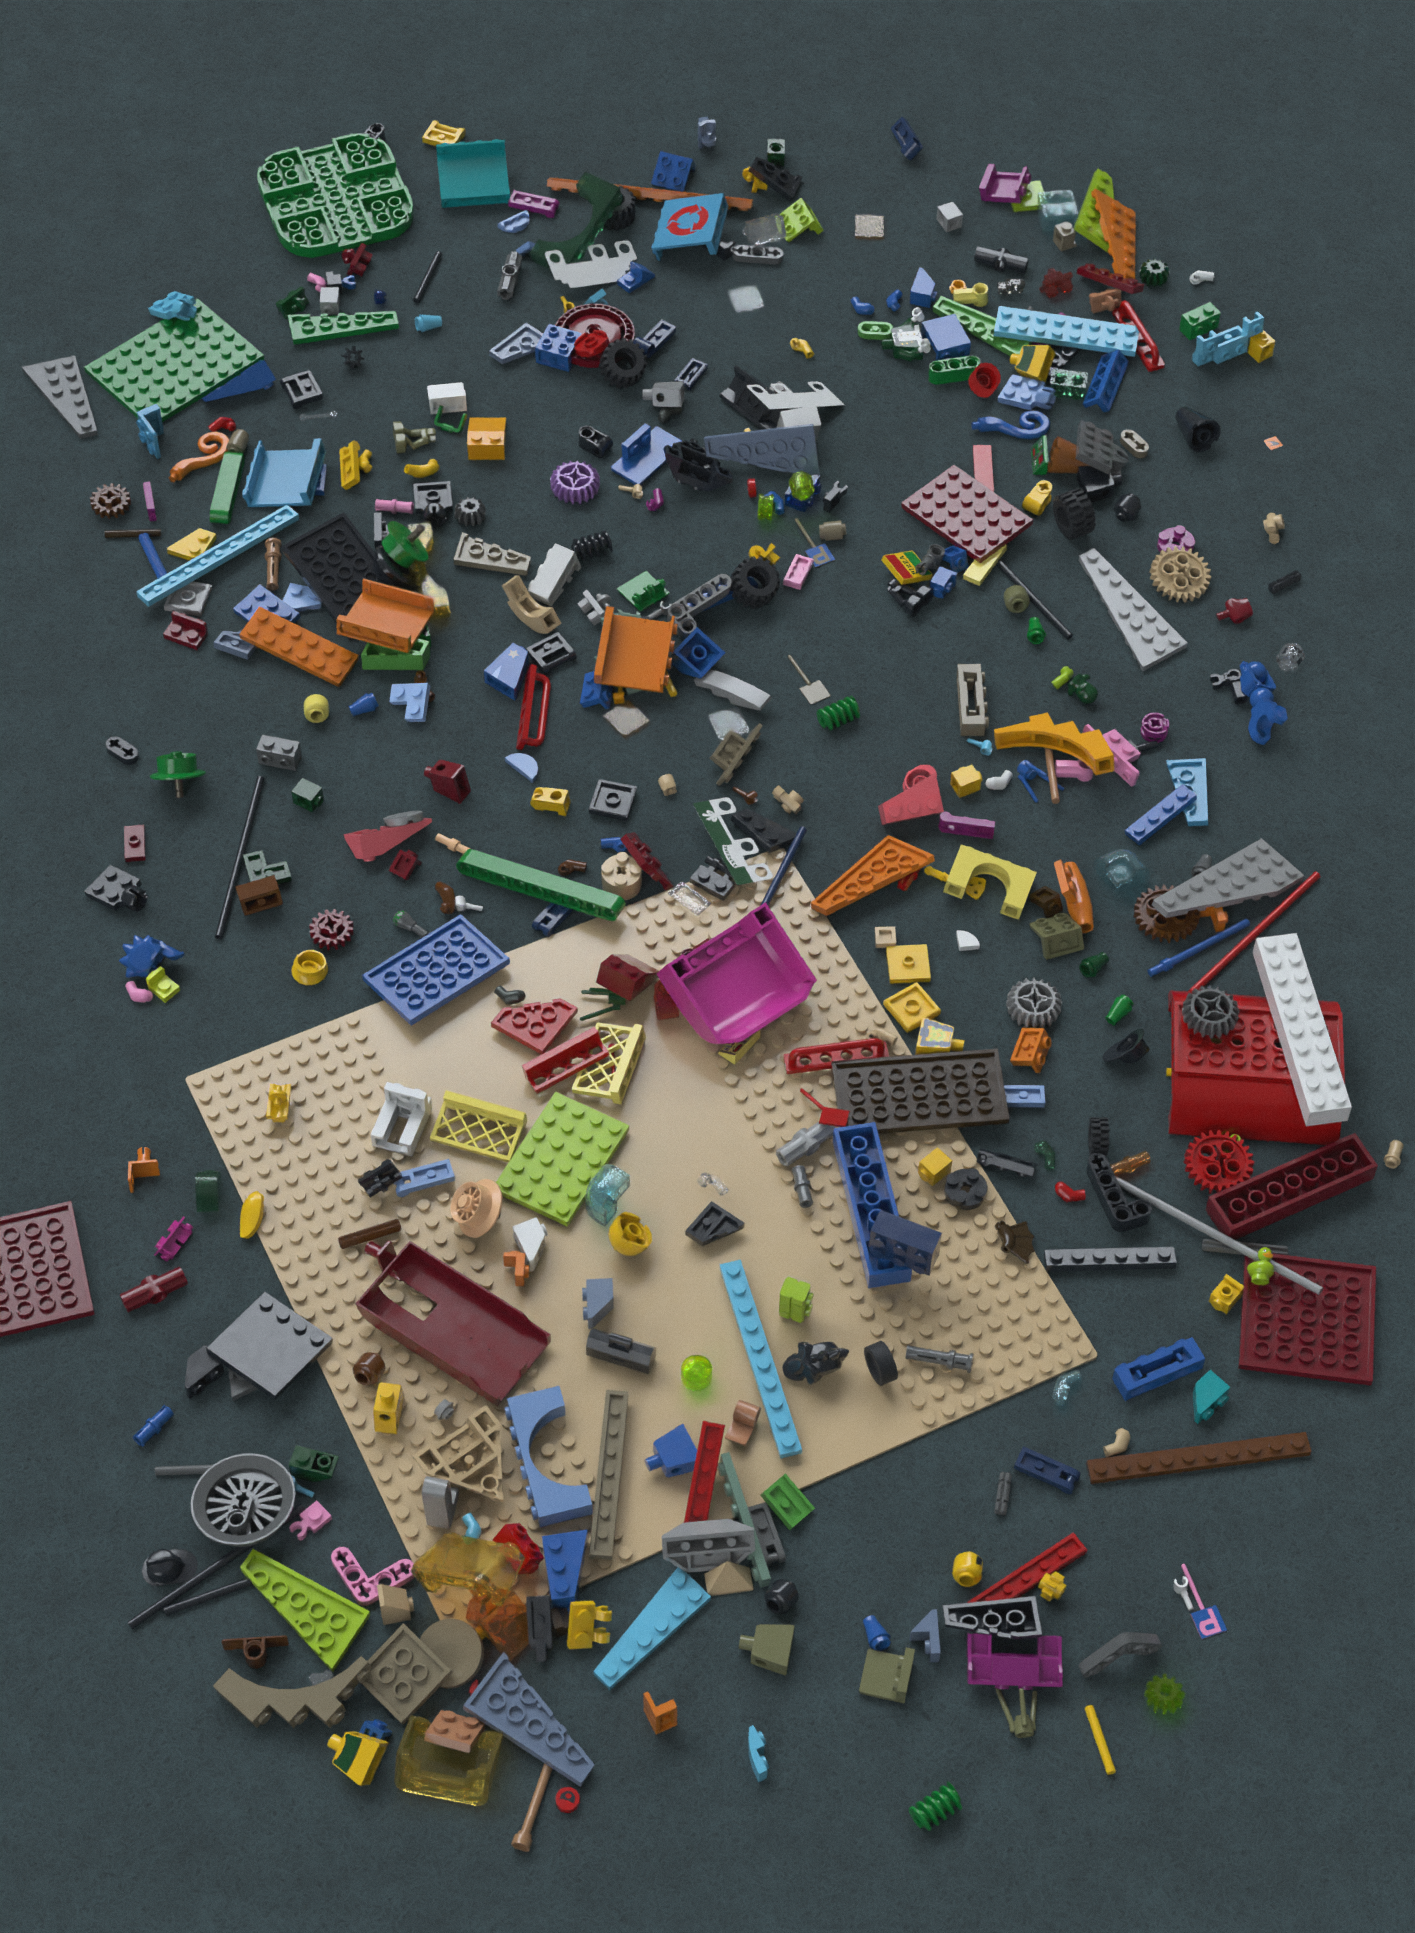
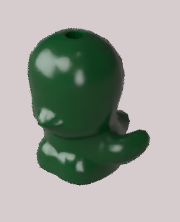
(1084, 690)

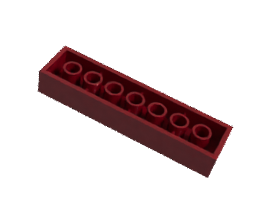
(1291, 1187)

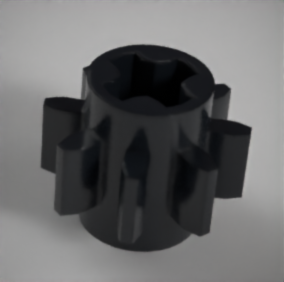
(347, 356)

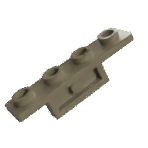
(730, 751)

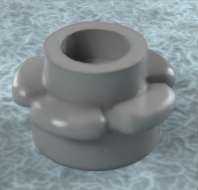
(444, 1410)

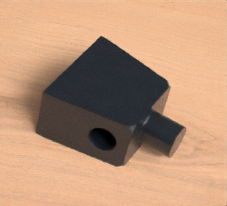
(1097, 483)

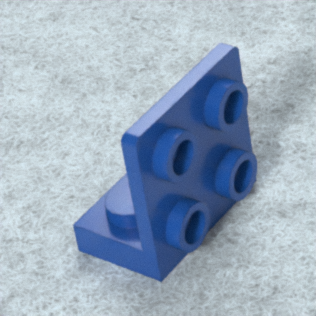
(672, 171)
(556, 347)

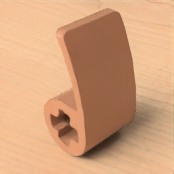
(743, 1423)

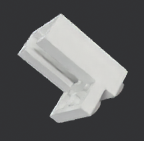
(403, 1103)

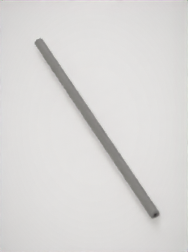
(1217, 1235)

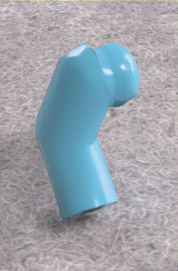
(474, 1529)

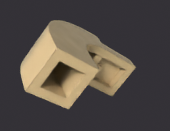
(535, 616)

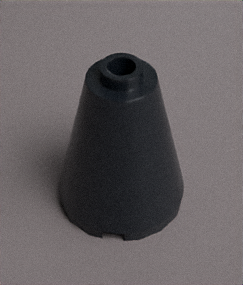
(1197, 429)

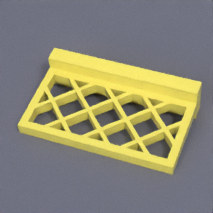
(625, 1068)
(485, 1110)

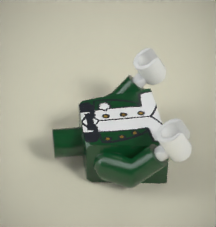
(907, 339)

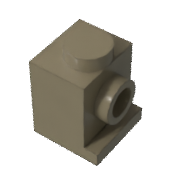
(1064, 236)

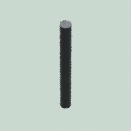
(427, 277)
(207, 1596)

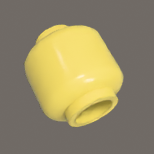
(316, 708)

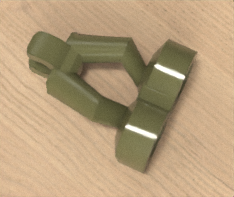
(401, 441)

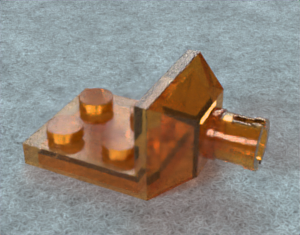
(502, 1624)

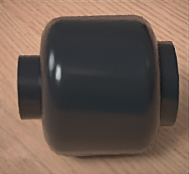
(1127, 507)
(781, 1596)

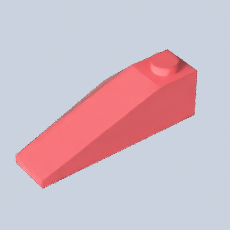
(371, 843)

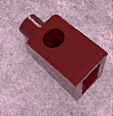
(449, 780)

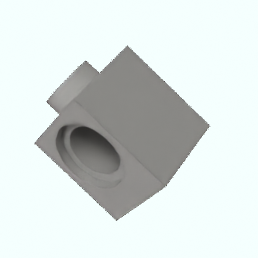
(949, 216)
(329, 300)

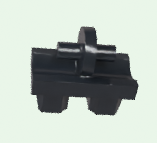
(380, 1178)

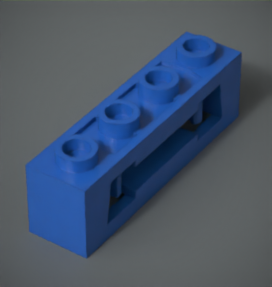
(1129, 1376)

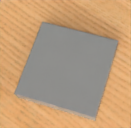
(189, 599)

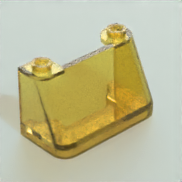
(470, 1565)
(444, 1771)

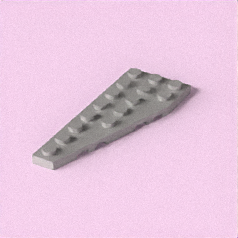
(1242, 876)

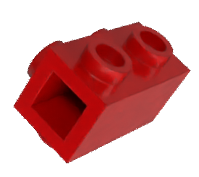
(517, 1534)

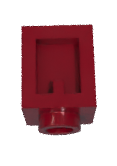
(404, 864)

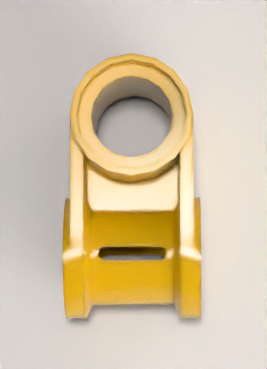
(1038, 498)

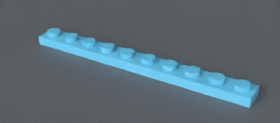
(217, 555)
(760, 1359)

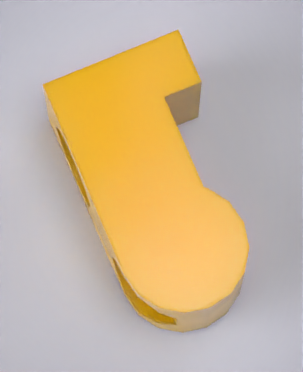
(551, 799)

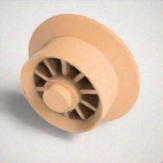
(476, 1206)

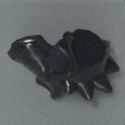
(814, 1361)

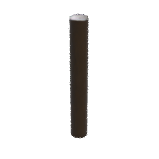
(132, 533)

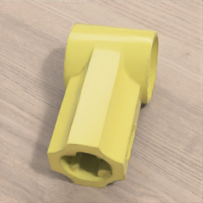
(977, 295)

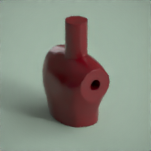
(1237, 610)

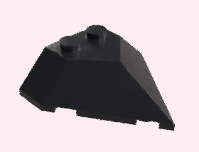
(693, 467)

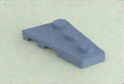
(517, 344)

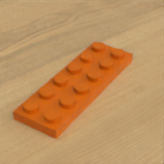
(299, 646)

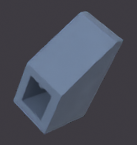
(599, 1300)

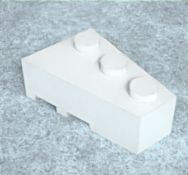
(553, 574)

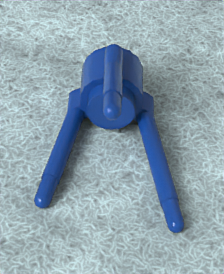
(1029, 771)

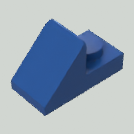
(635, 278)

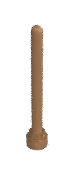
(522, 1840)

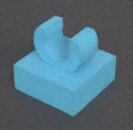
(597, 298)

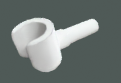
(461, 904)
(1182, 1589)

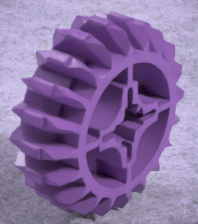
(575, 482)

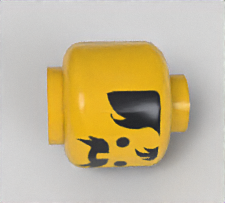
(967, 1569)

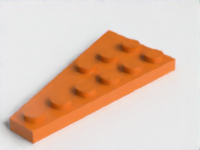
(1118, 229)
(878, 868)

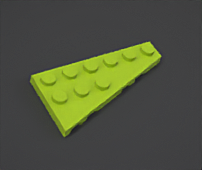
(1088, 218)
(316, 1613)

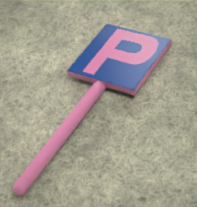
(1207, 1620)

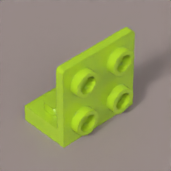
(799, 218)

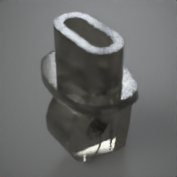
(1012, 286)

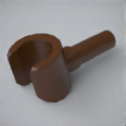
(748, 797)

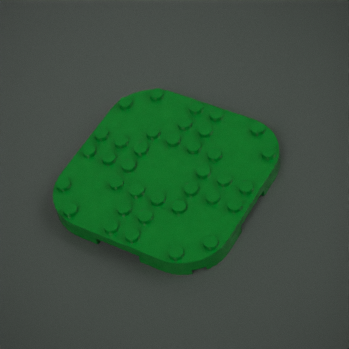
(335, 196)

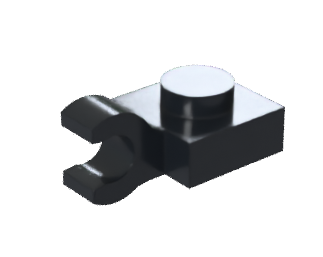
(833, 497)

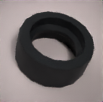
(880, 1363)

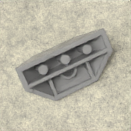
(707, 1544)

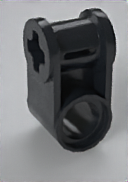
(594, 441)

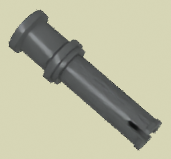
(950, 1359)

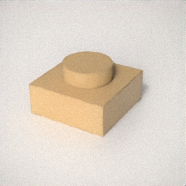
(885, 937)

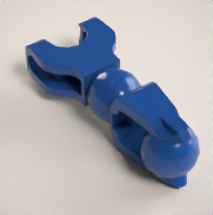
(1259, 686)

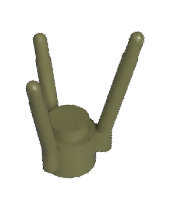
(1023, 1725)

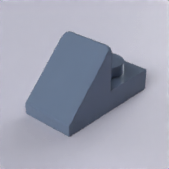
(928, 1631)

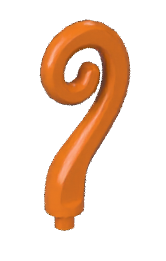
(185, 466)

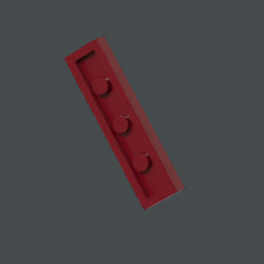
(1115, 280)

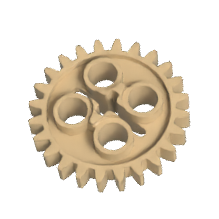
(1180, 574)

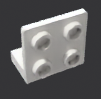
(450, 396)

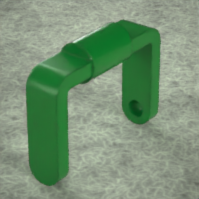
(446, 427)

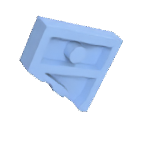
(301, 598)

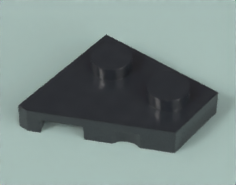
(713, 1225)

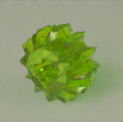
(1161, 1701)

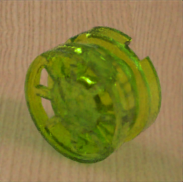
(765, 507)
(697, 1373)

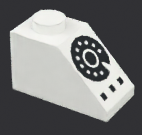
(530, 1240)

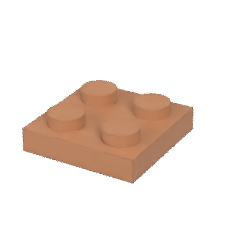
(454, 1731)

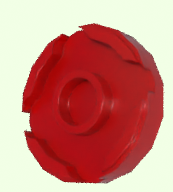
(591, 344)

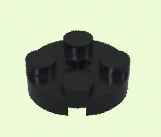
(969, 1178)

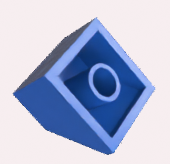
(696, 654)

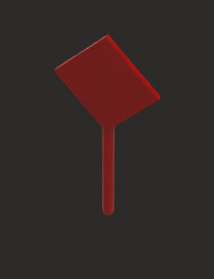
(829, 1116)

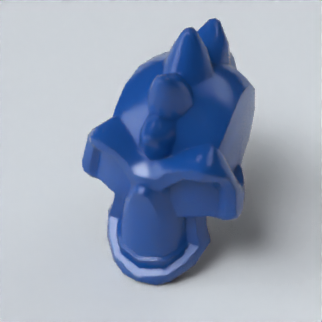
(145, 955)

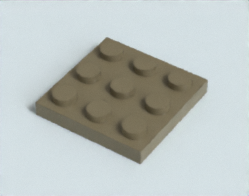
(405, 1673)

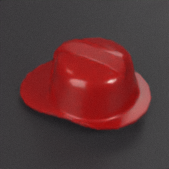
(984, 380)

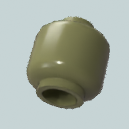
(1016, 599)

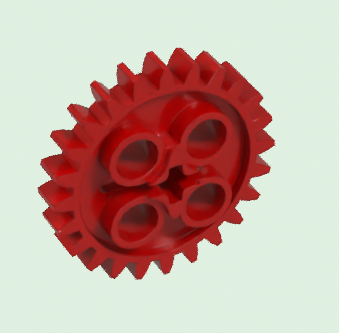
(1200, 1165)

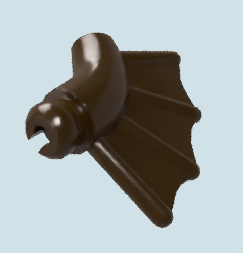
(1016, 1239)

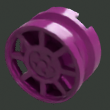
(1154, 726)

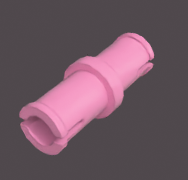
(394, 506)

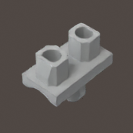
(589, 602)

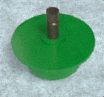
(404, 545)
(177, 767)

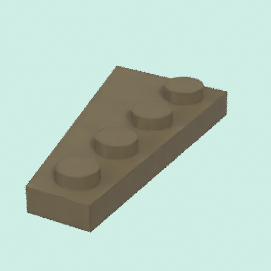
(490, 557)

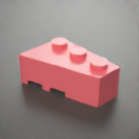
(915, 802)

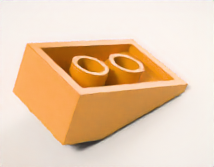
(486, 439)

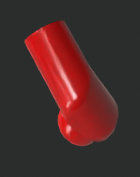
(222, 422)

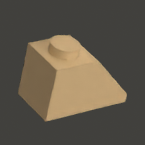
(394, 1604)

